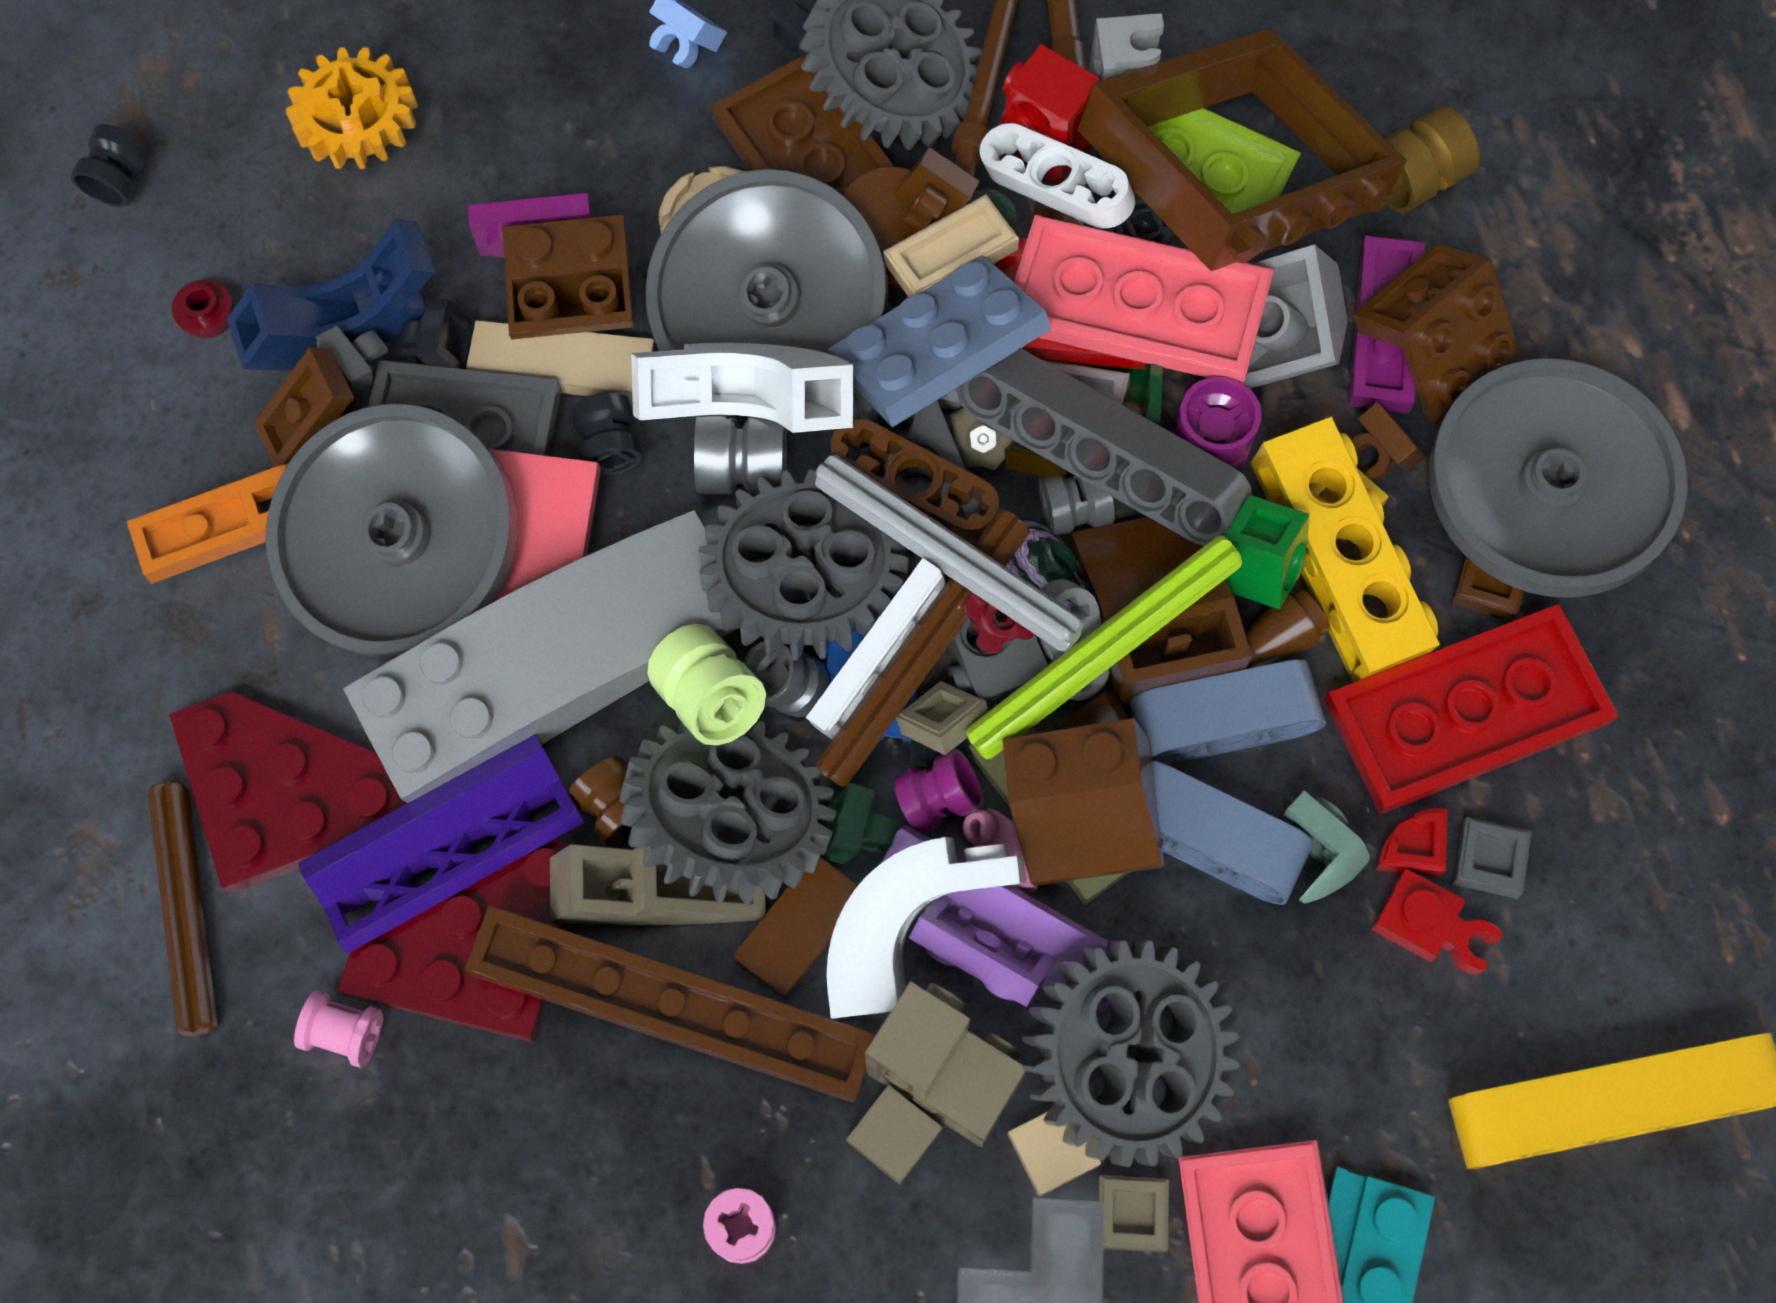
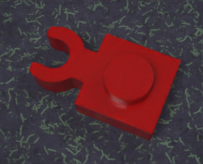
(1427, 919)

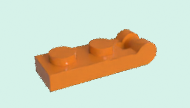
(203, 526)

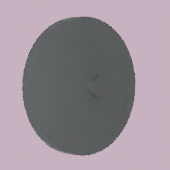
(765, 265)
(1557, 477)
(390, 529)

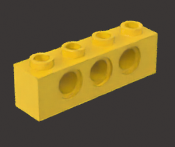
(1336, 583)

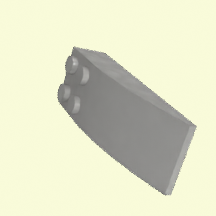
(533, 658)

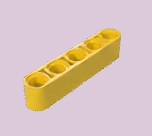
(1616, 1101)

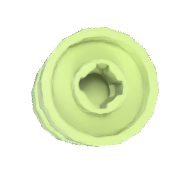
(706, 684)

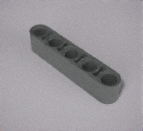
(1107, 446)

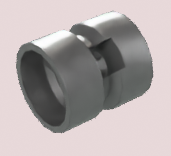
(737, 453)

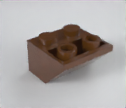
(568, 277)

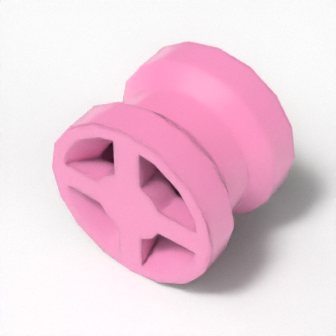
(747, 1241)

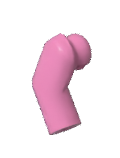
(992, 827)

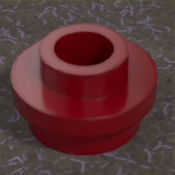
(206, 322)

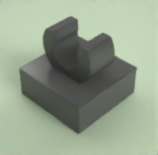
(356, 360)

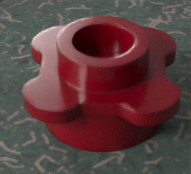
(990, 631)

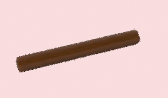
(914, 659)

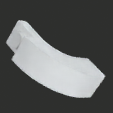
(766, 381)
(871, 931)

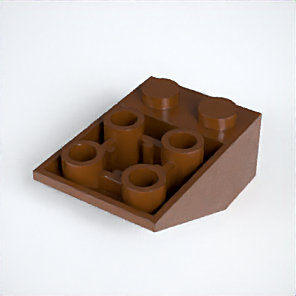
(1199, 643)

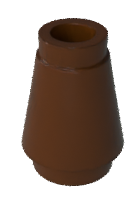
(1286, 631)

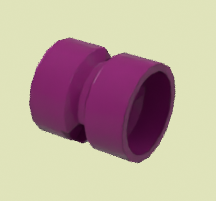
(1220, 419)

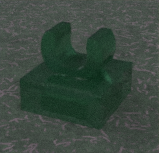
(856, 826)

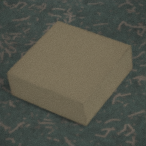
(941, 717)
(894, 1134)
(1134, 1213)

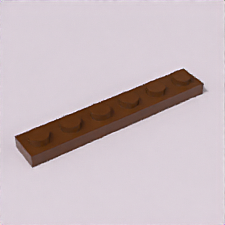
(669, 1003)

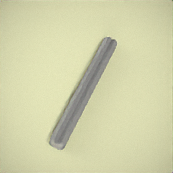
(950, 553)

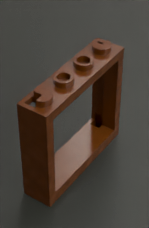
(1261, 63)

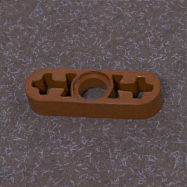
(962, 488)

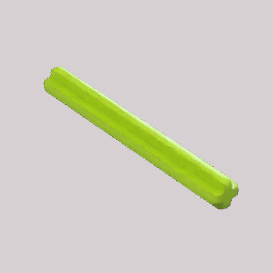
(1105, 646)

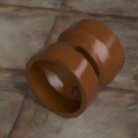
(598, 794)

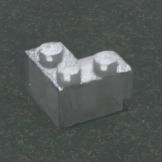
(1061, 1259)

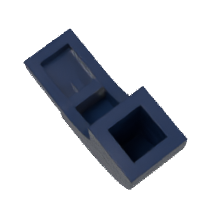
(279, 323)

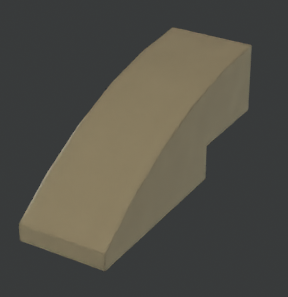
(618, 889)

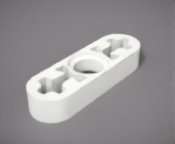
(1069, 196)

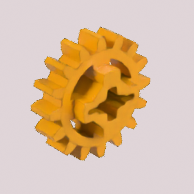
(351, 108)

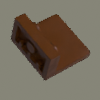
(1446, 321)

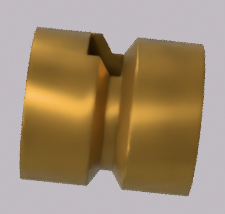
(1438, 155)

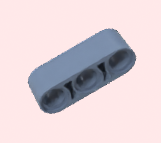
(1229, 711)
(1228, 836)

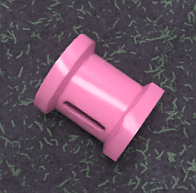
(338, 1028)

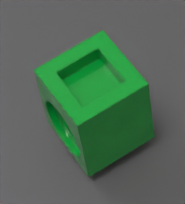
(1271, 550)

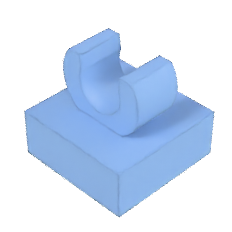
(687, 26)

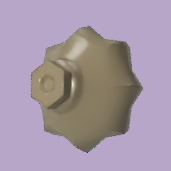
(977, 442)

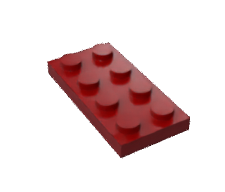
(1469, 708)

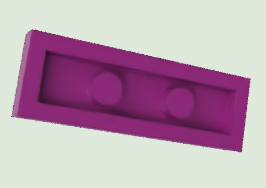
(1378, 368)

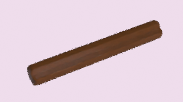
(182, 909)

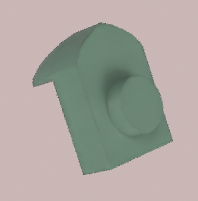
(1333, 844)

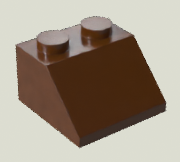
(1084, 801)

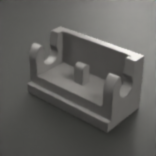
(1125, 44)

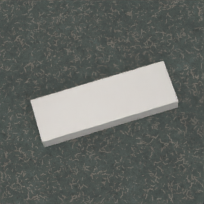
(876, 649)

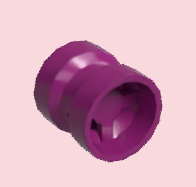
(937, 791)

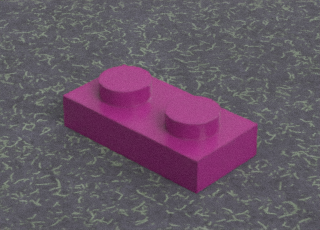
(489, 218)

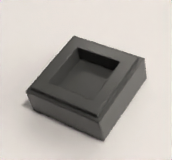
(1491, 858)

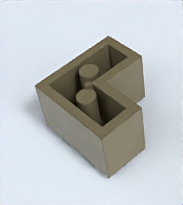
(942, 1065)

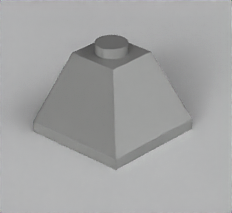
(1301, 318)

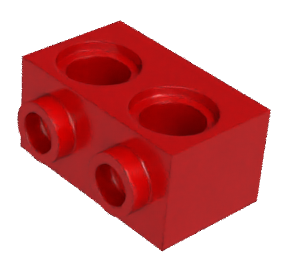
(1049, 98)

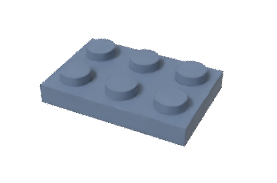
(940, 339)

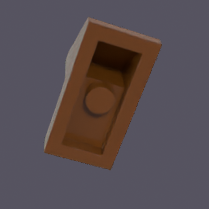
(303, 405)

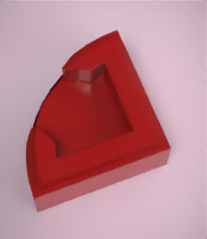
(1416, 845)

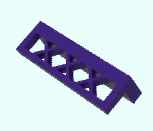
(438, 834)

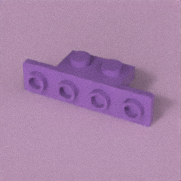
(999, 935)

